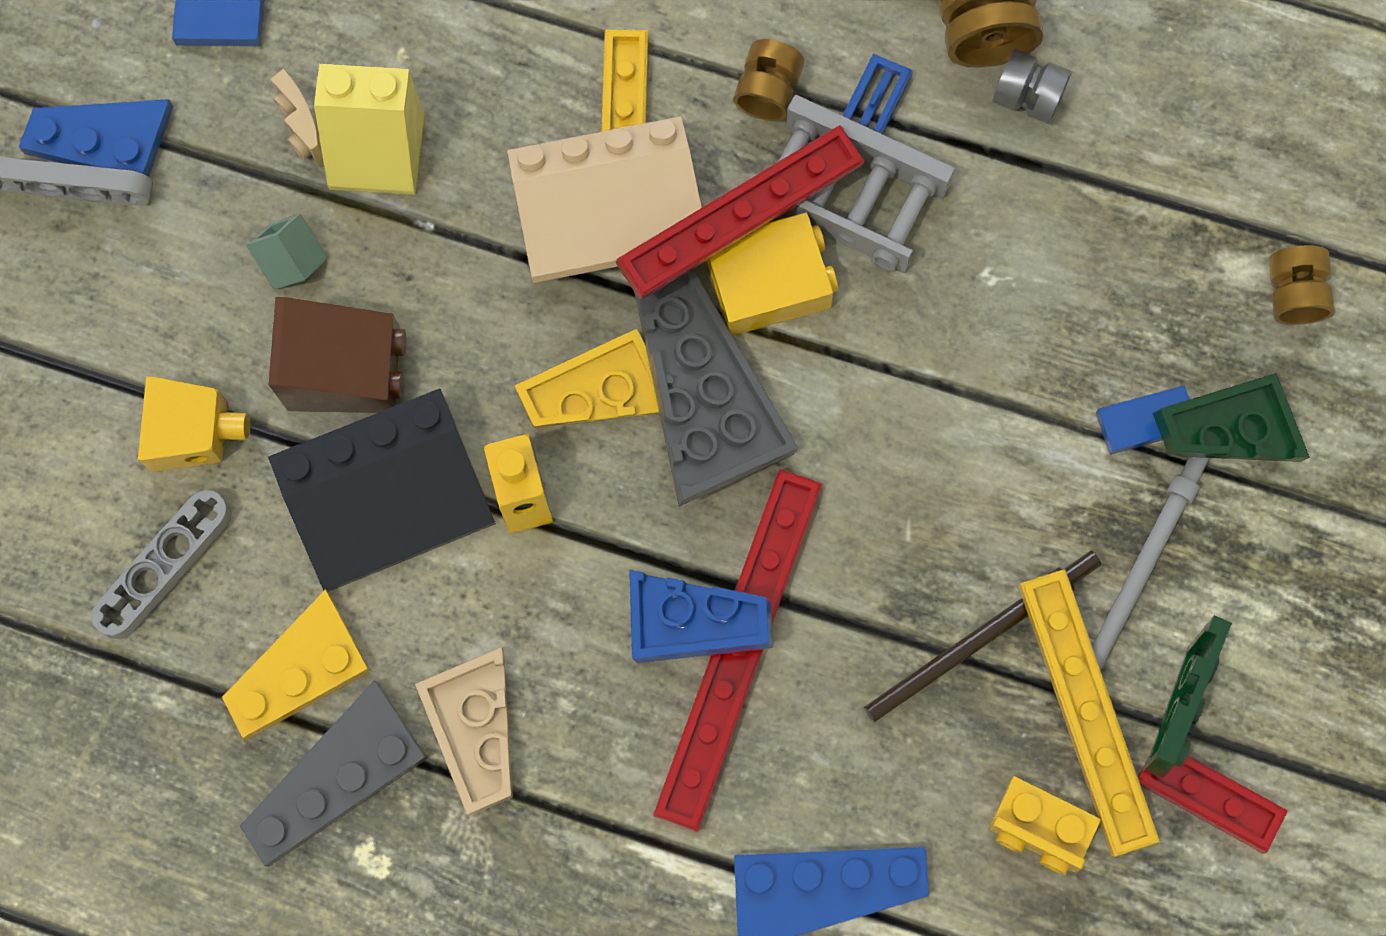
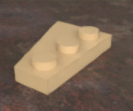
(472, 728)

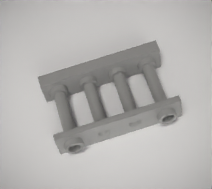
(887, 160)

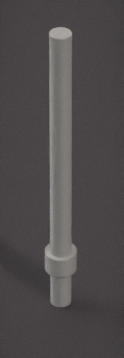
(1180, 493)

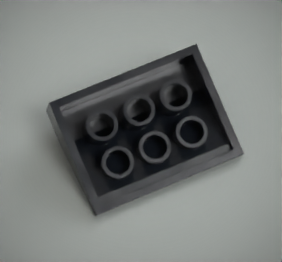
(381, 490)

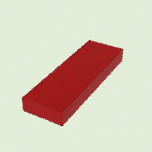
(1218, 802)

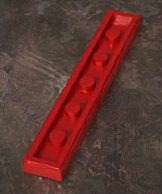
(739, 212)

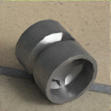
(1031, 86)

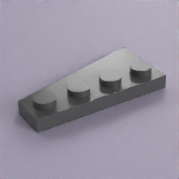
(344, 769)

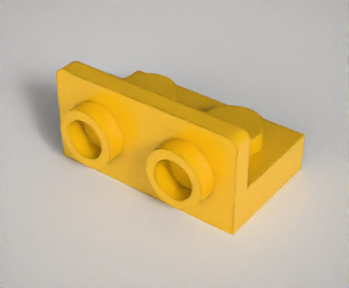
(1044, 826)

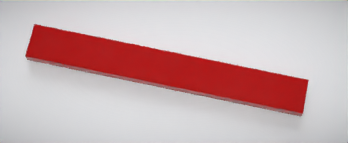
(731, 674)

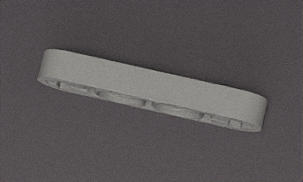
(74, 181)
(155, 558)

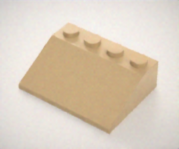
(601, 195)

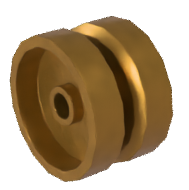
(989, 30)

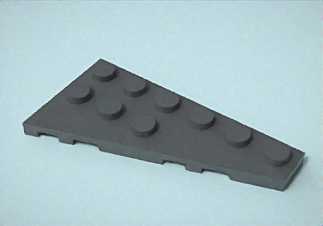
(706, 393)

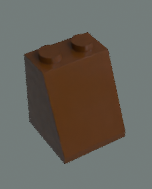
(335, 357)

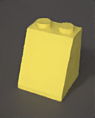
(369, 128)

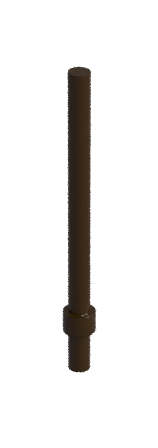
(969, 645)

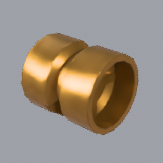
(769, 78)
(1301, 285)

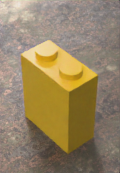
(773, 275)

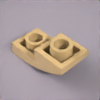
(299, 119)

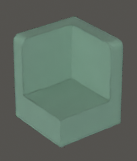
(287, 251)

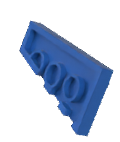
(821, 889)

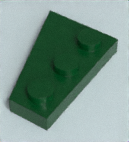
(1234, 423)
(1186, 697)

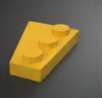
(594, 386)
(297, 670)

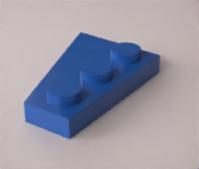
(99, 134)
(693, 620)

